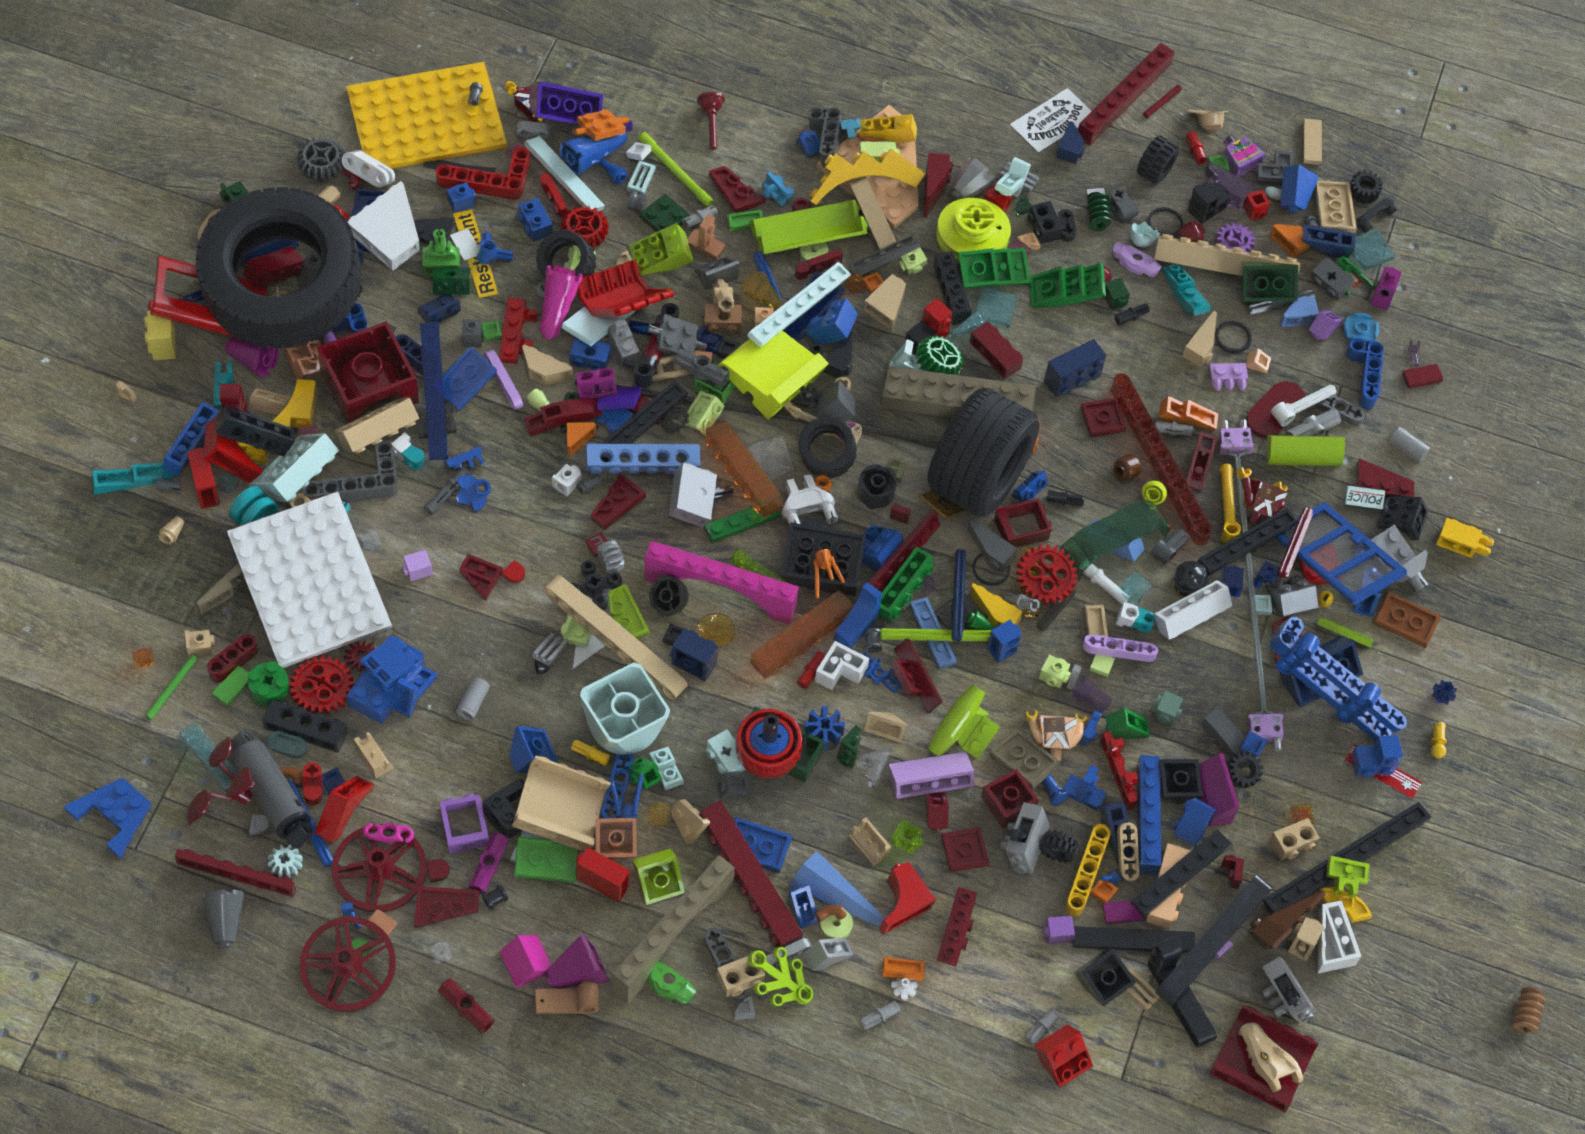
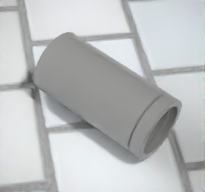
(472, 699)

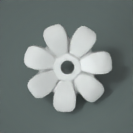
(904, 988)

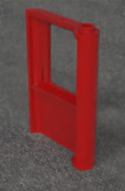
(181, 310)

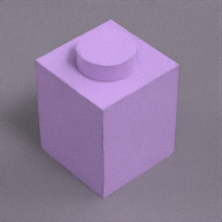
(417, 565)

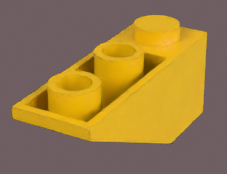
(892, 128)
(994, 606)

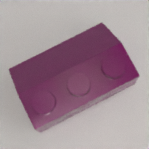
(1218, 790)

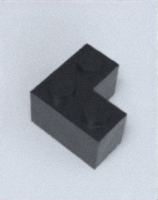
(1207, 201)

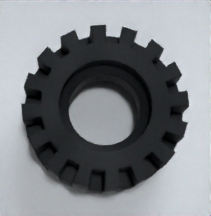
(1368, 179)
(1255, 769)
(1059, 846)

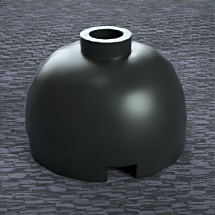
(669, 595)

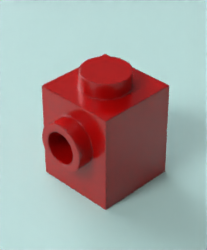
(998, 199)
(1256, 205)

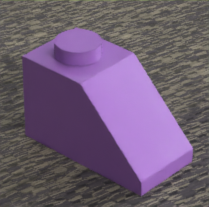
(1325, 325)

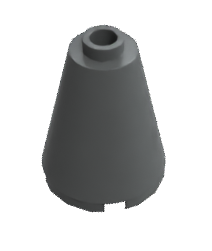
(223, 915)

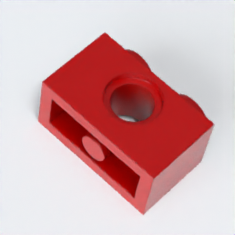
(937, 317)

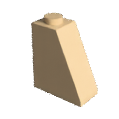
(886, 301)

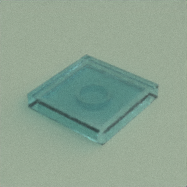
(1372, 249)
(997, 306)

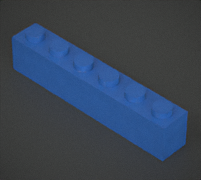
(1149, 814)

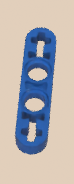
(621, 787)

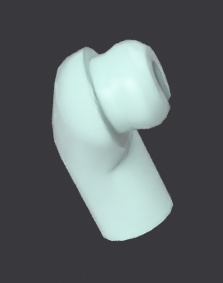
(1273, 193)

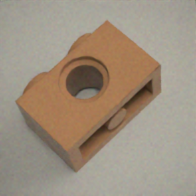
(714, 315)

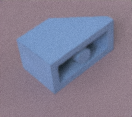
(1300, 312)

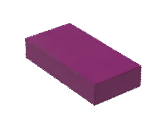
(1121, 912)

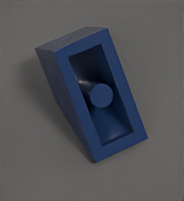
(1071, 145)

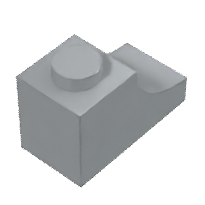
(827, 952)

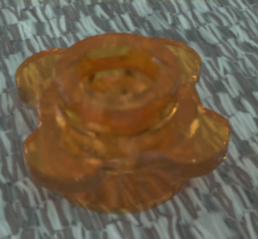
(851, 283)

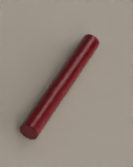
(1162, 101)

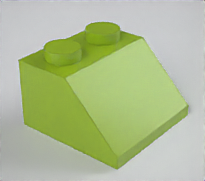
(658, 876)

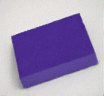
(624, 399)

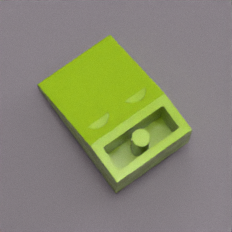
(662, 251)

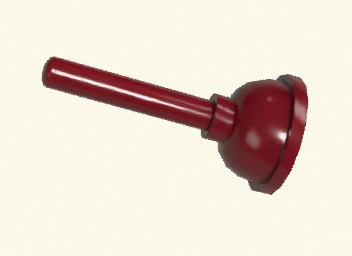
(711, 103)

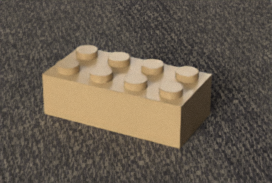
(377, 424)

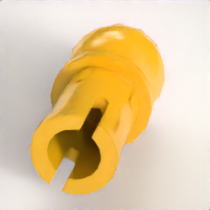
(1438, 749)

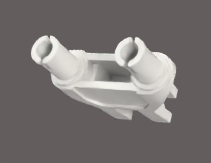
(807, 501)

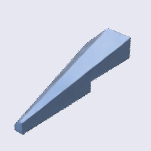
(834, 889)

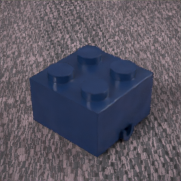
(694, 654)

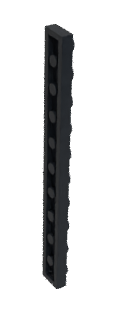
(1358, 851)

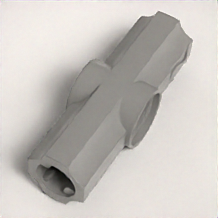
(1316, 425)

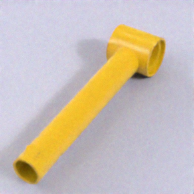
(1230, 523)

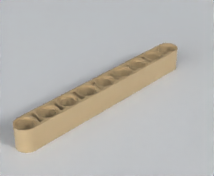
(614, 636)

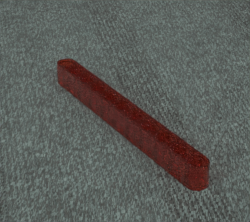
(1161, 466)

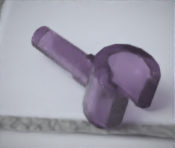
(1414, 350)

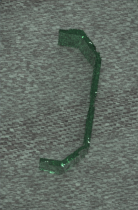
(1113, 533)

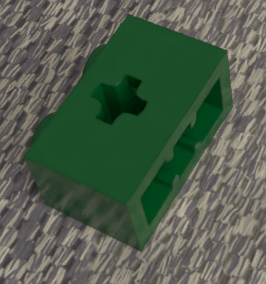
(452, 281)

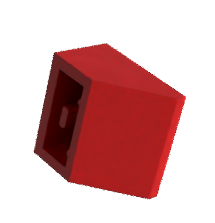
(1064, 1055)

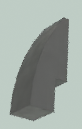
(1225, 733)

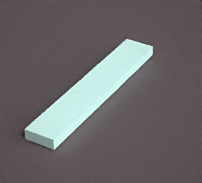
(563, 173)

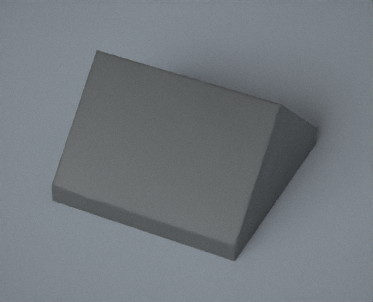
(722, 268)
(836, 402)

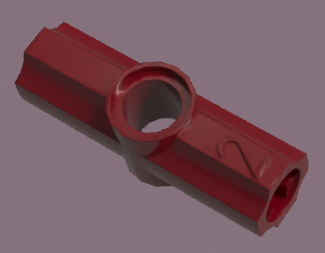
(474, 1014)

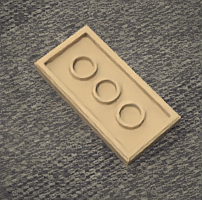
(1335, 206)

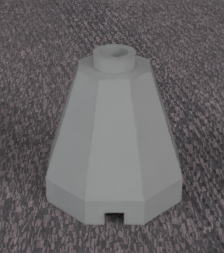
(971, 179)

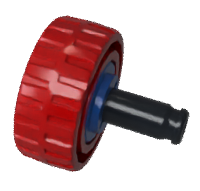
(768, 743)

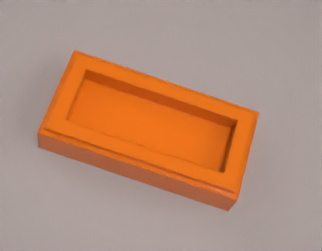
(903, 968)

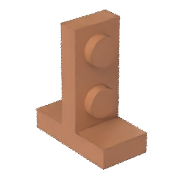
(704, 239)

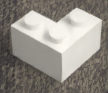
(841, 662)

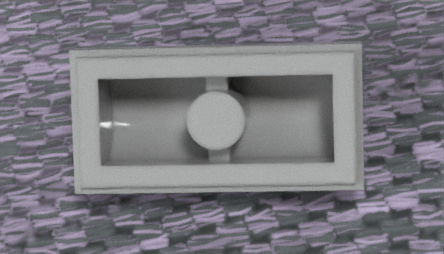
(1409, 444)

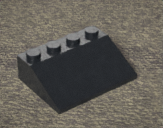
(800, 553)

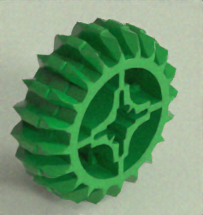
(939, 355)

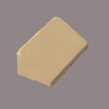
(268, 401)

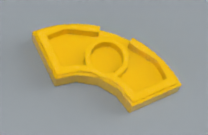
(1354, 907)

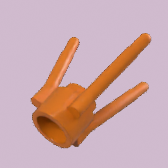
(825, 561)

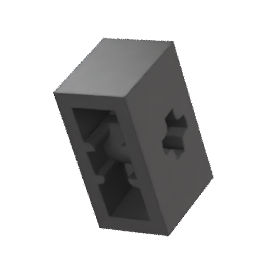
(1324, 275)

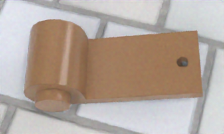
(568, 1001)

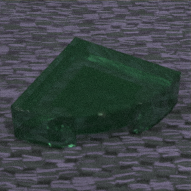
(1022, 206)

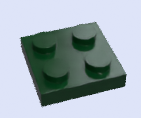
(663, 213)

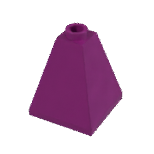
(576, 965)

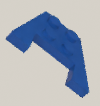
(120, 805)

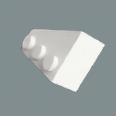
(1337, 943)

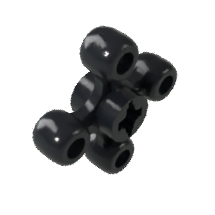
(595, 584)

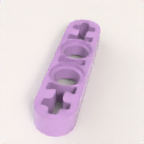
(504, 380)
(1120, 645)

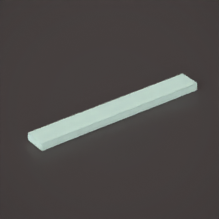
(798, 305)

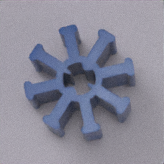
(816, 725)

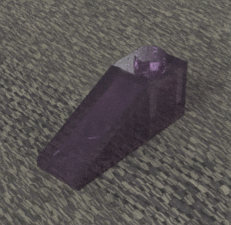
(1231, 184)

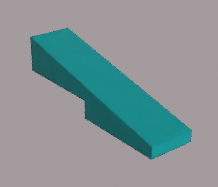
(120, 479)

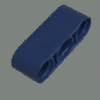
(410, 350)

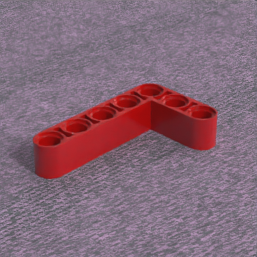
(488, 179)

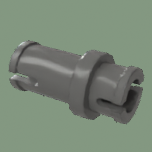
(1311, 220)

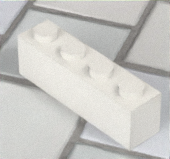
(1193, 609)

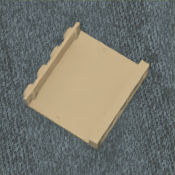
(560, 803)

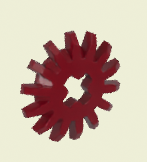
(353, 654)

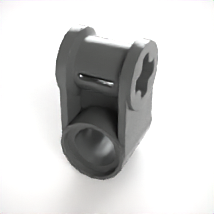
(1122, 205)

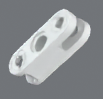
(378, 173)

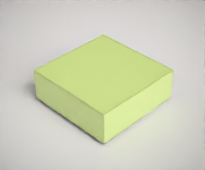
(1102, 664)

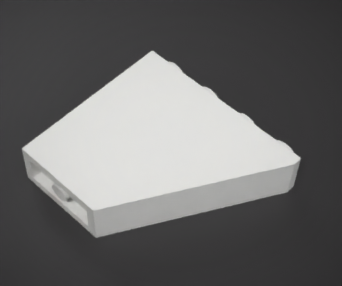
(387, 228)

